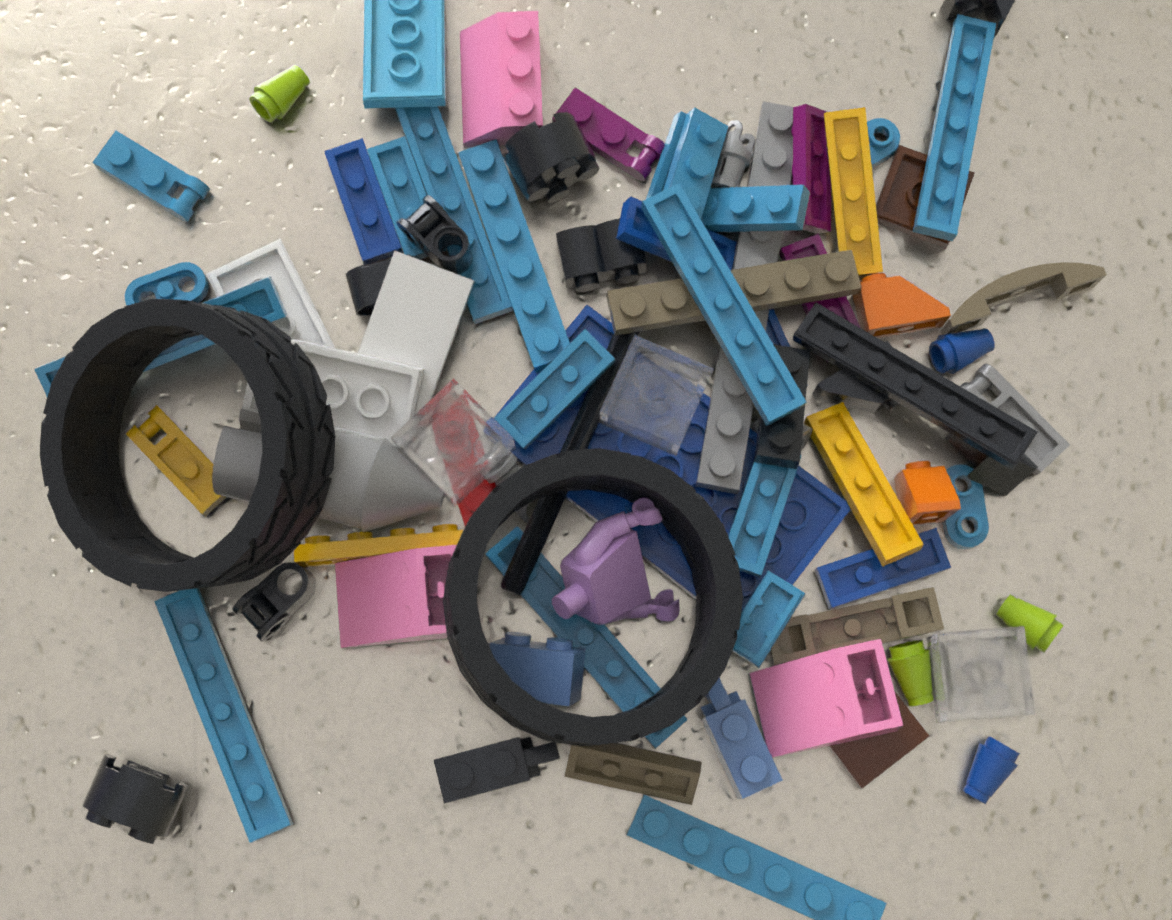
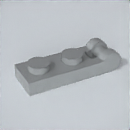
(1047, 443)

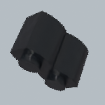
(595, 255)

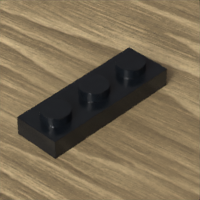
(781, 441)

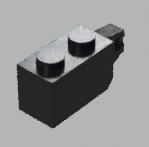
(491, 767)

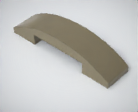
(1063, 277)
(883, 619)

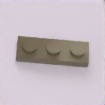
(635, 770)

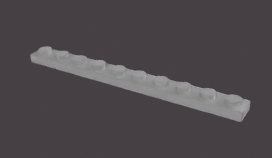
(729, 403)

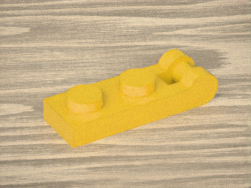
(177, 459)

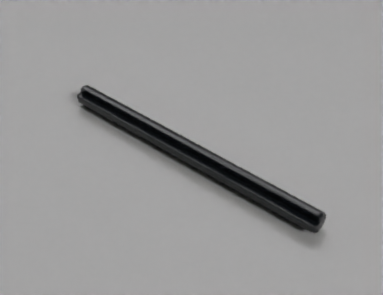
(577, 439)

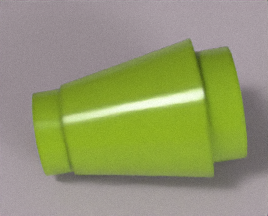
(278, 94)
(1038, 623)
(913, 671)

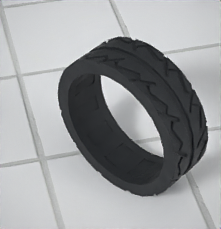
(83, 447)
(702, 543)

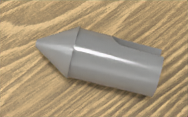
(368, 484)

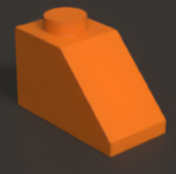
(896, 307)
(926, 493)

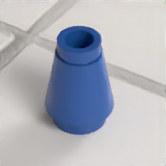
(959, 349)
(990, 769)

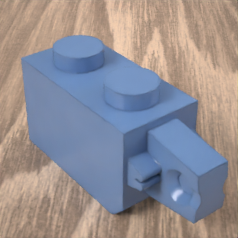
(544, 670)
(738, 742)

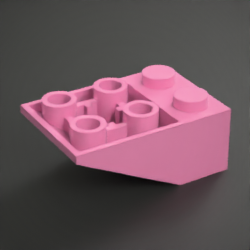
(393, 597)
(826, 699)

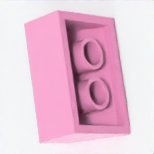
(500, 77)

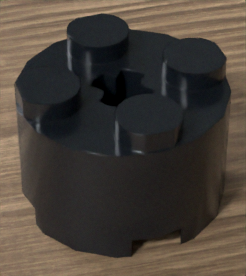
(550, 158)
(133, 798)

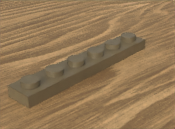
(763, 285)

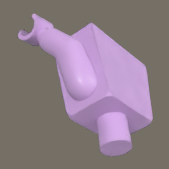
(607, 573)

